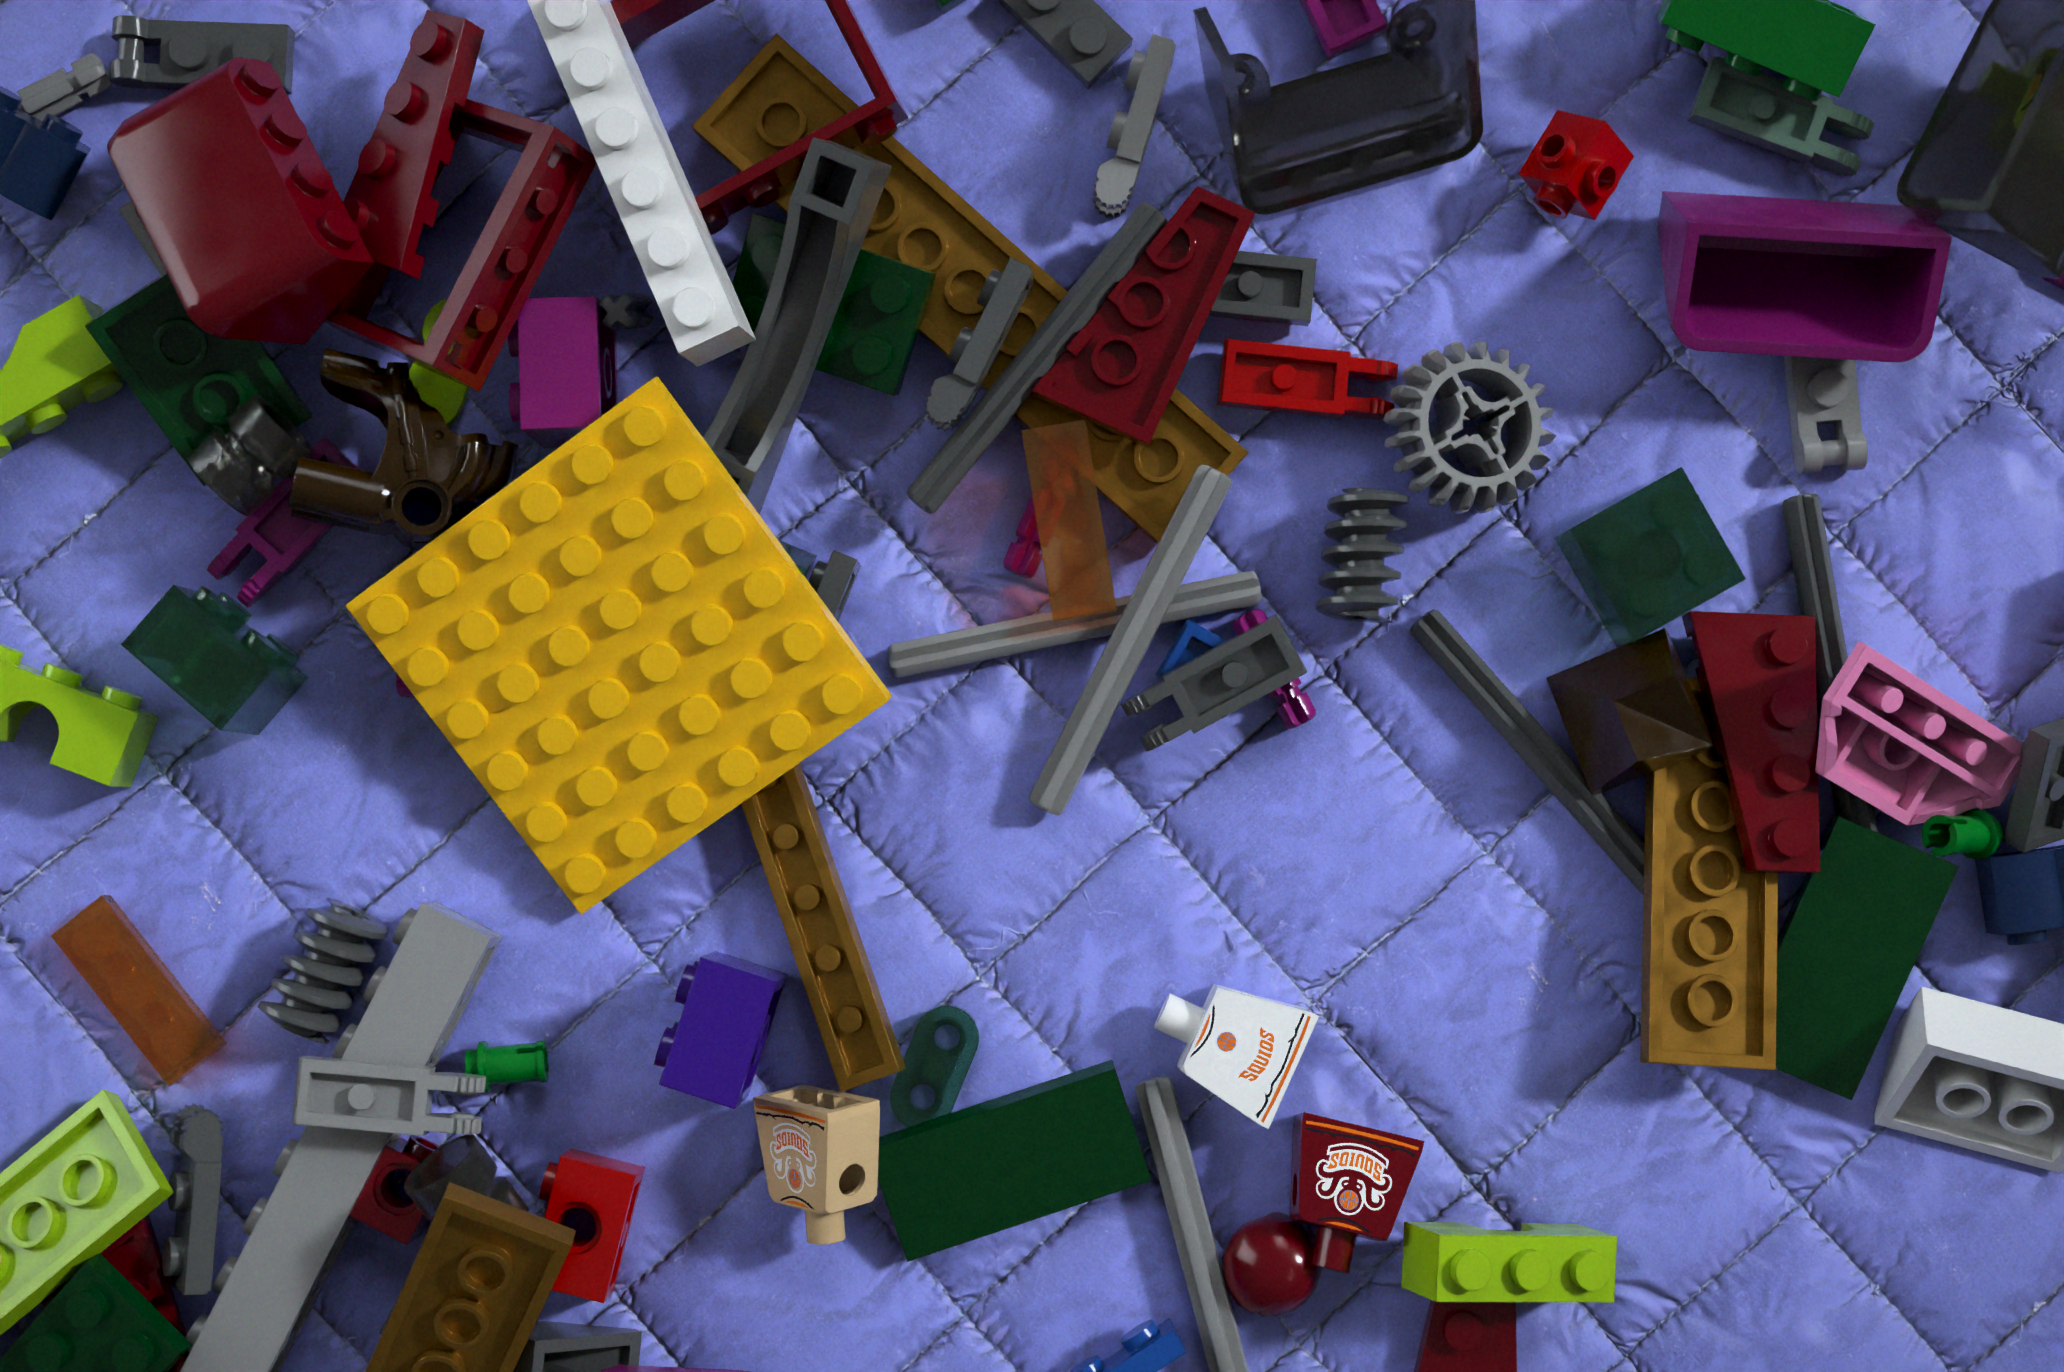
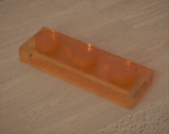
(1068, 520)
(139, 989)

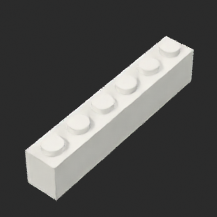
(644, 177)

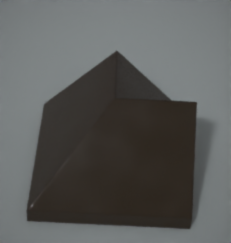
(1630, 712)

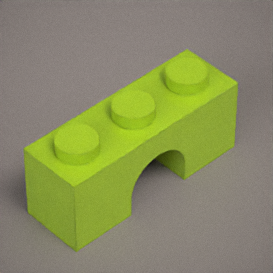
(98, 732)
(1508, 1266)

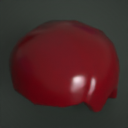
(1270, 1265)

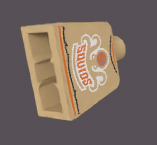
(819, 1154)

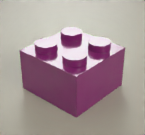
(563, 367)

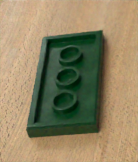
(1851, 951)
(1010, 1160)

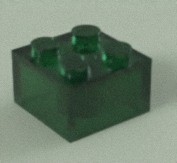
(1650, 558)
(215, 659)

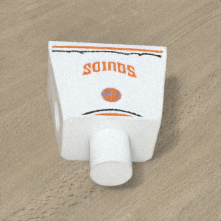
(1239, 1046)

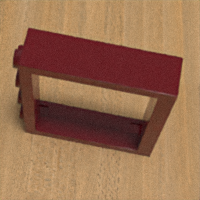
(766, 179)
(503, 259)

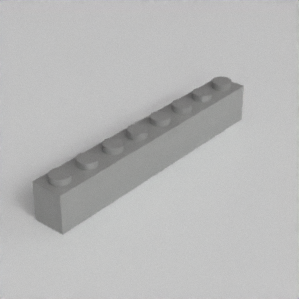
(321, 1175)

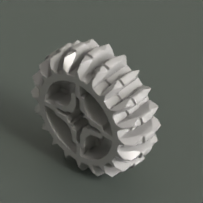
(1456, 404)

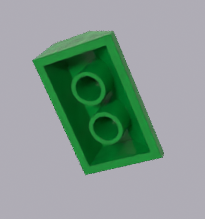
(1803, 39)

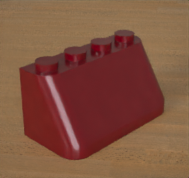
(240, 206)

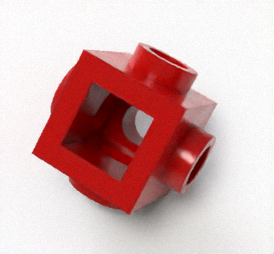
(1575, 165)

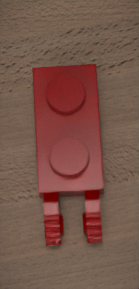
(1299, 380)

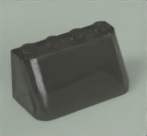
(1996, 142)

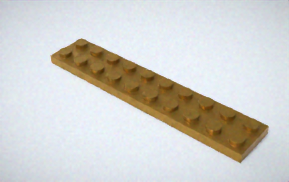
(934, 228)

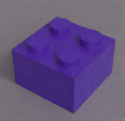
(720, 1029)

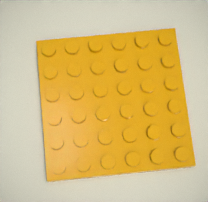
(619, 647)

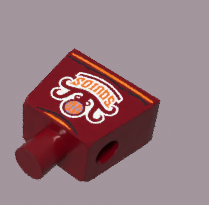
(1347, 1184)

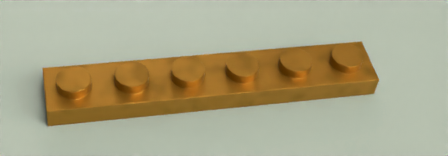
(822, 932)

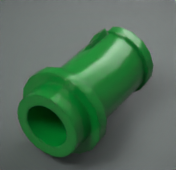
(1971, 834)
(508, 1063)

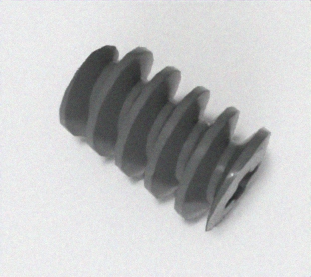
(1361, 554)
(324, 970)

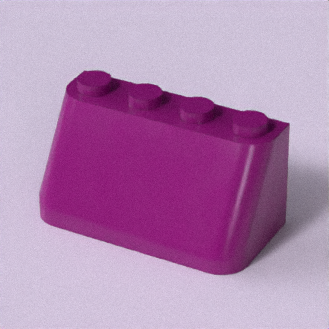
(1800, 276)

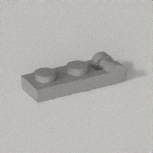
(1824, 394)

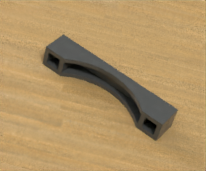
(817, 255)

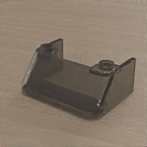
(1350, 121)

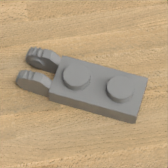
(1133, 129)
(380, 1097)

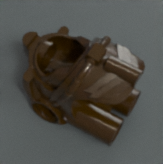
(417, 465)

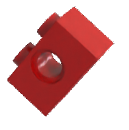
(610, 1194)

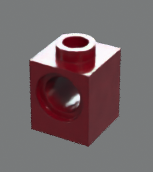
(379, 1202)

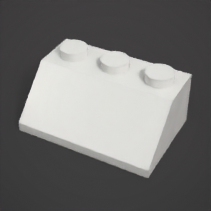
(1977, 1079)

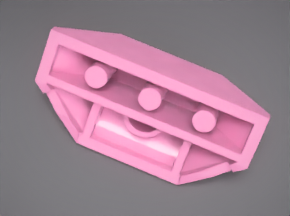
(1910, 744)

